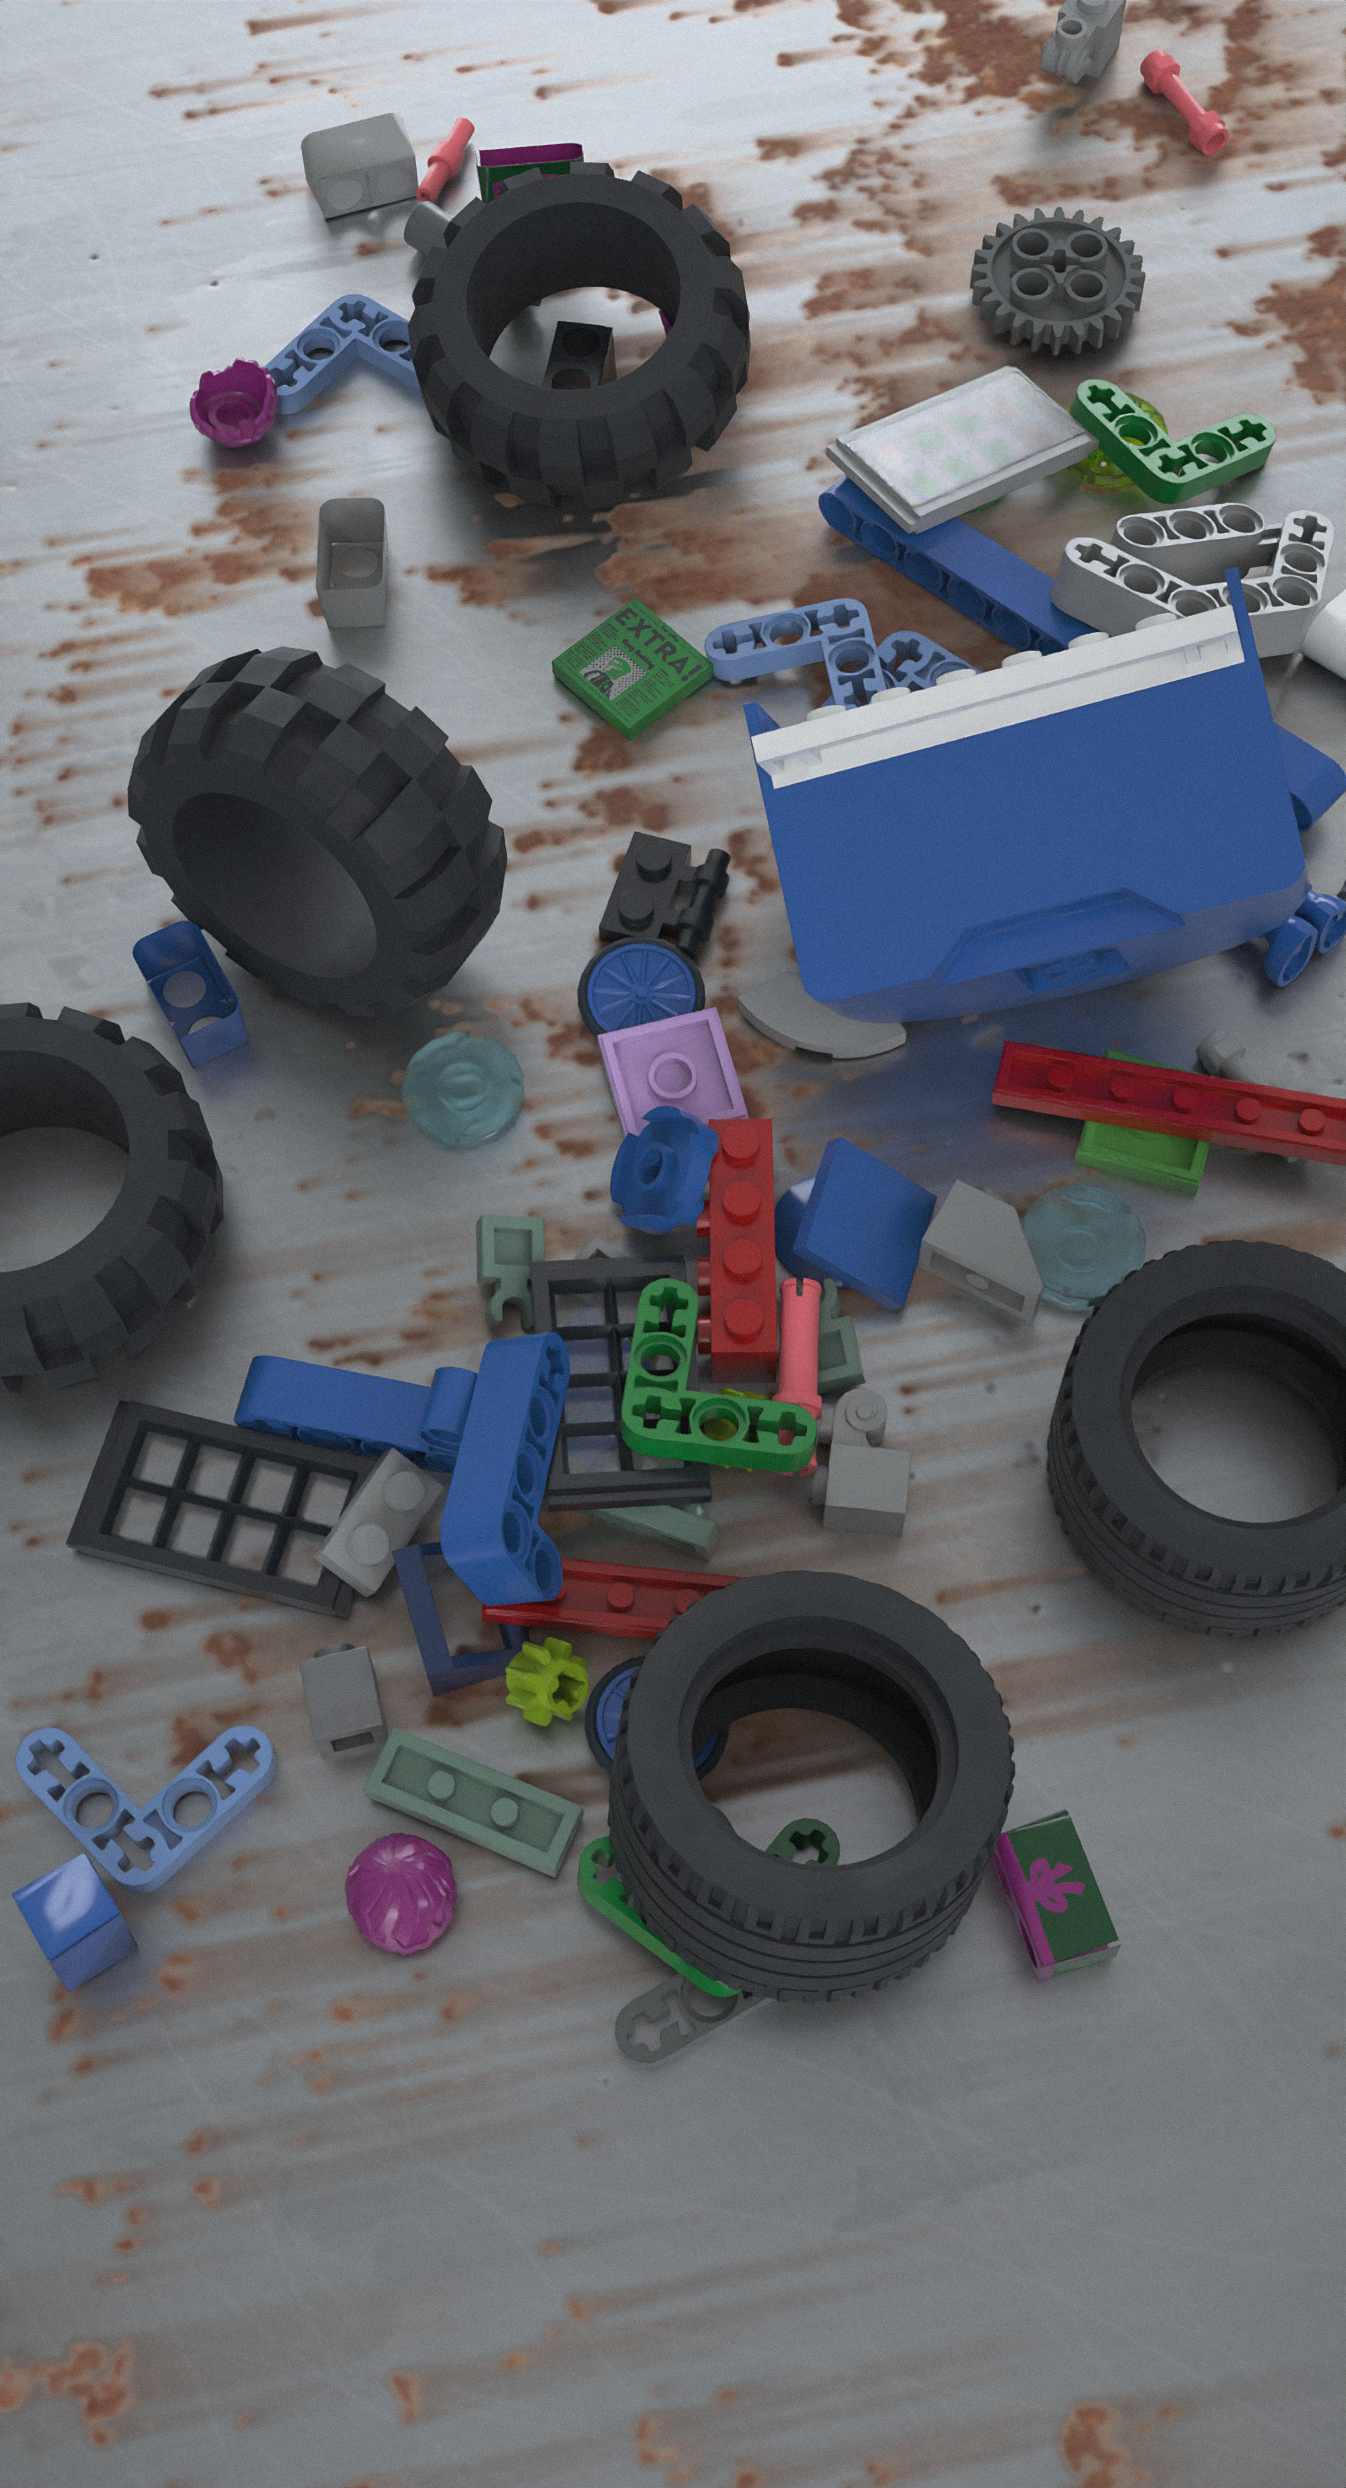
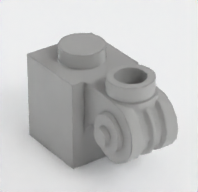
(1083, 38)
(863, 1484)

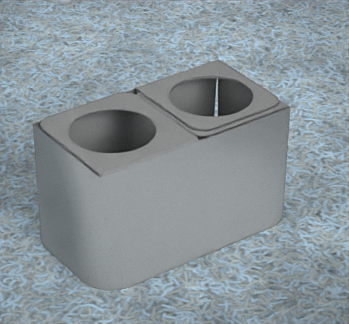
(360, 164)
(351, 525)

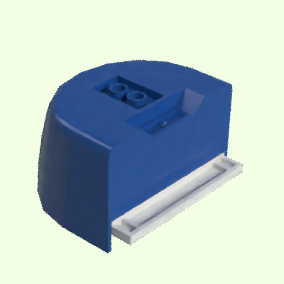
(1035, 823)

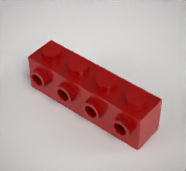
(742, 1255)

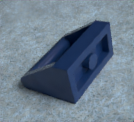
(444, 1671)

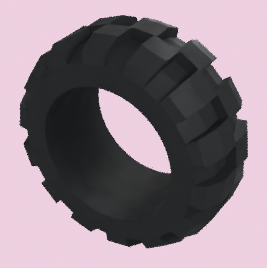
(561, 238)
(318, 830)
(157, 1232)

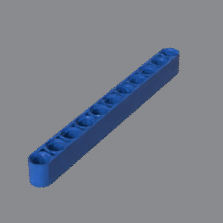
(1017, 606)

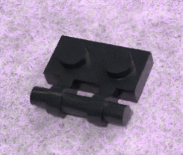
(649, 887)

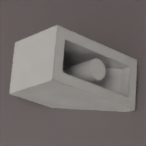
(983, 1250)

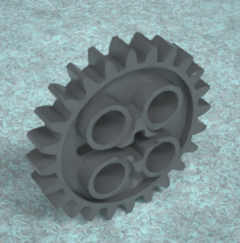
(1057, 280)

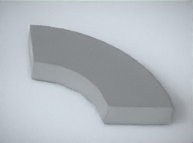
(795, 1020)

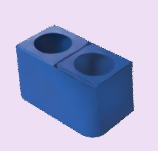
(182, 949)
(75, 1921)

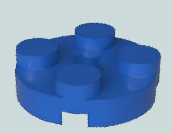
(683, 1152)

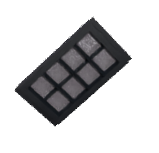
(595, 1314)
(219, 1505)

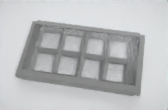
(961, 449)

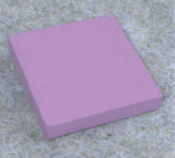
(672, 1064)

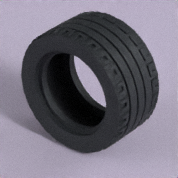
(1142, 1538)
(837, 1651)

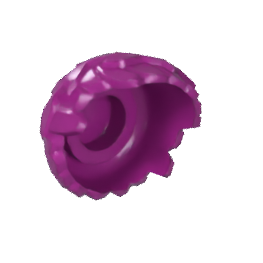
(235, 403)
(401, 1892)

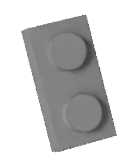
(378, 1522)

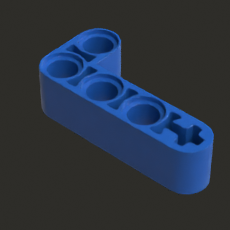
(359, 1410)
(502, 1472)

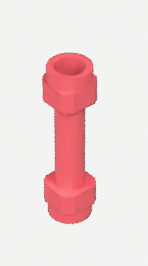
(1205, 128)

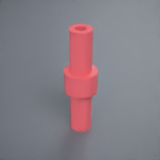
(445, 160)

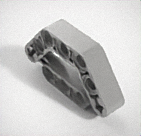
(1178, 565)

